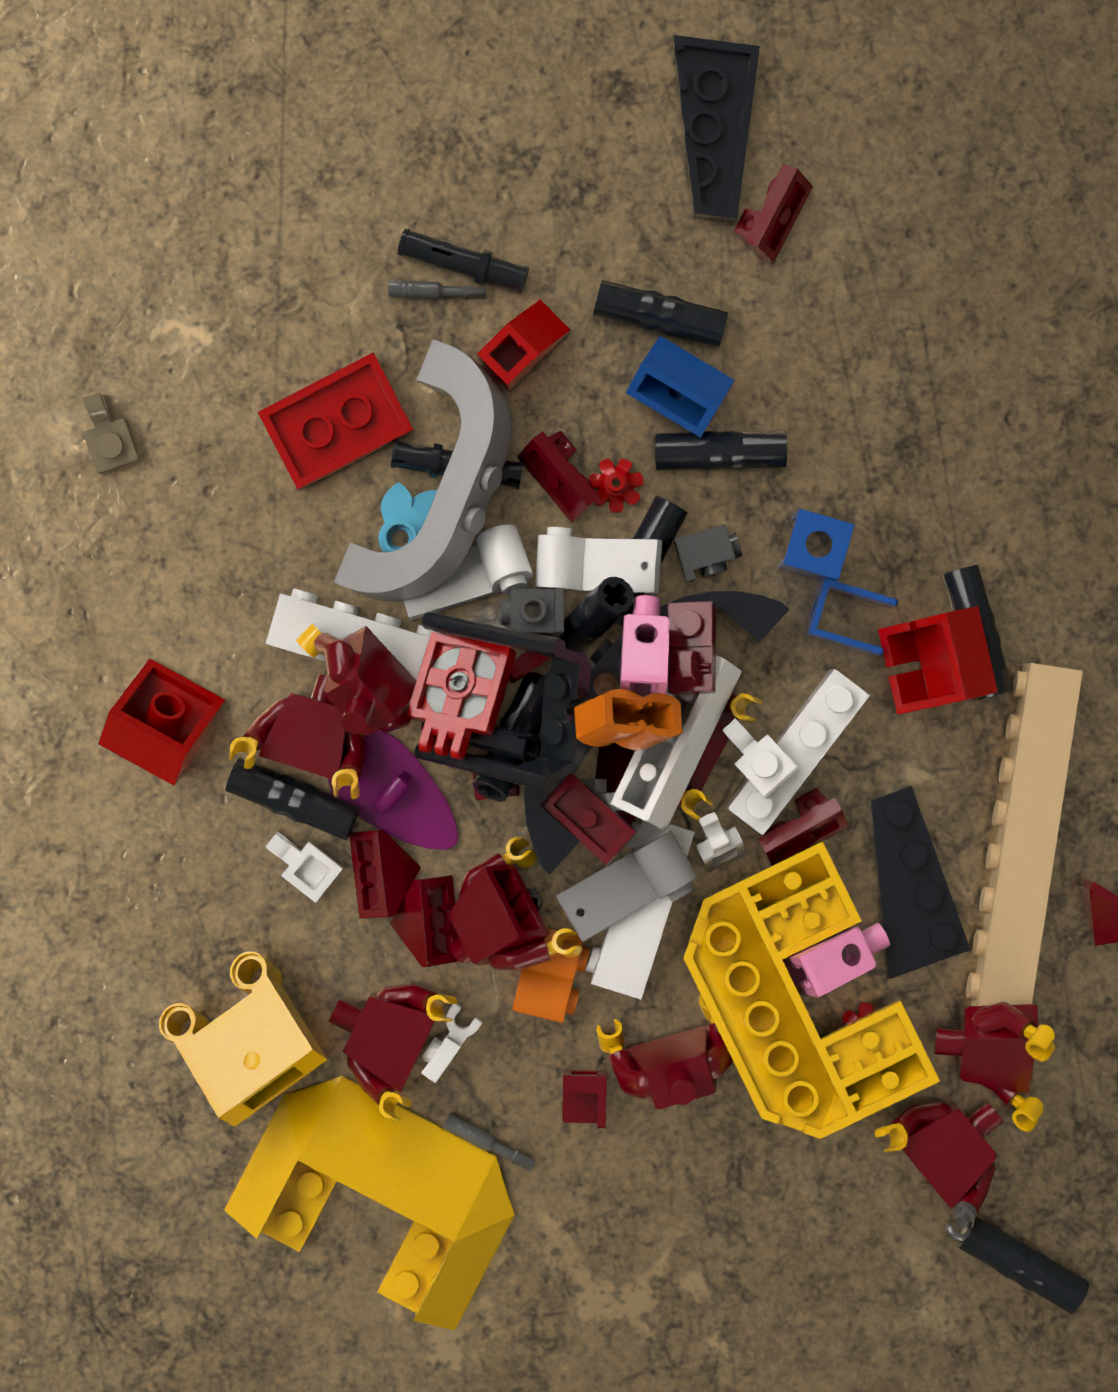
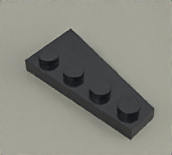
(716, 109)
(911, 887)

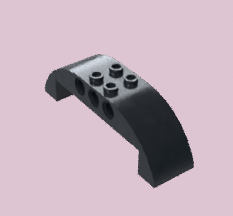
(747, 612)

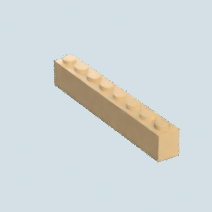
(1025, 835)

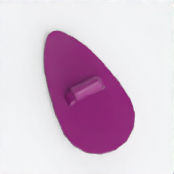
(401, 796)

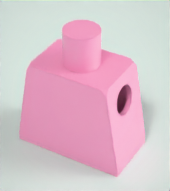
(645, 648)
(822, 967)

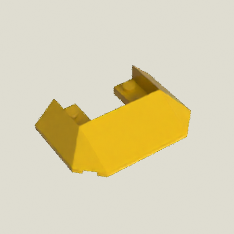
(762, 1019)
(407, 1165)

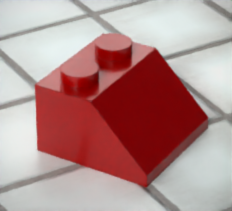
(160, 721)

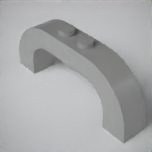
(462, 494)

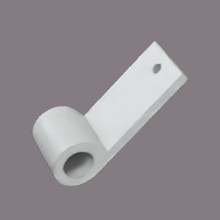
(586, 562)
(487, 569)

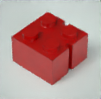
(951, 658)

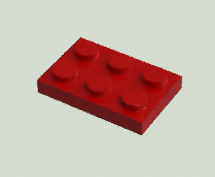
(335, 421)

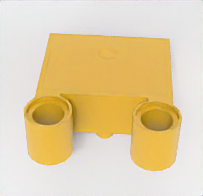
(249, 1049)

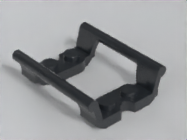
(563, 690)

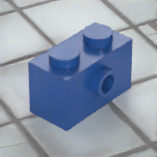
(680, 386)

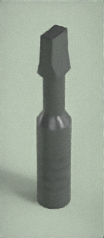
(432, 290)
(485, 1141)

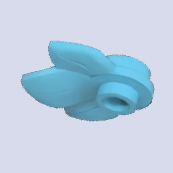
(403, 514)

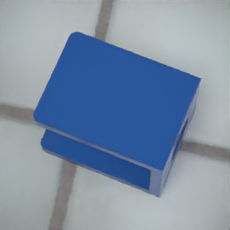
(801, 562)
(851, 591)

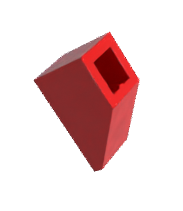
(522, 344)

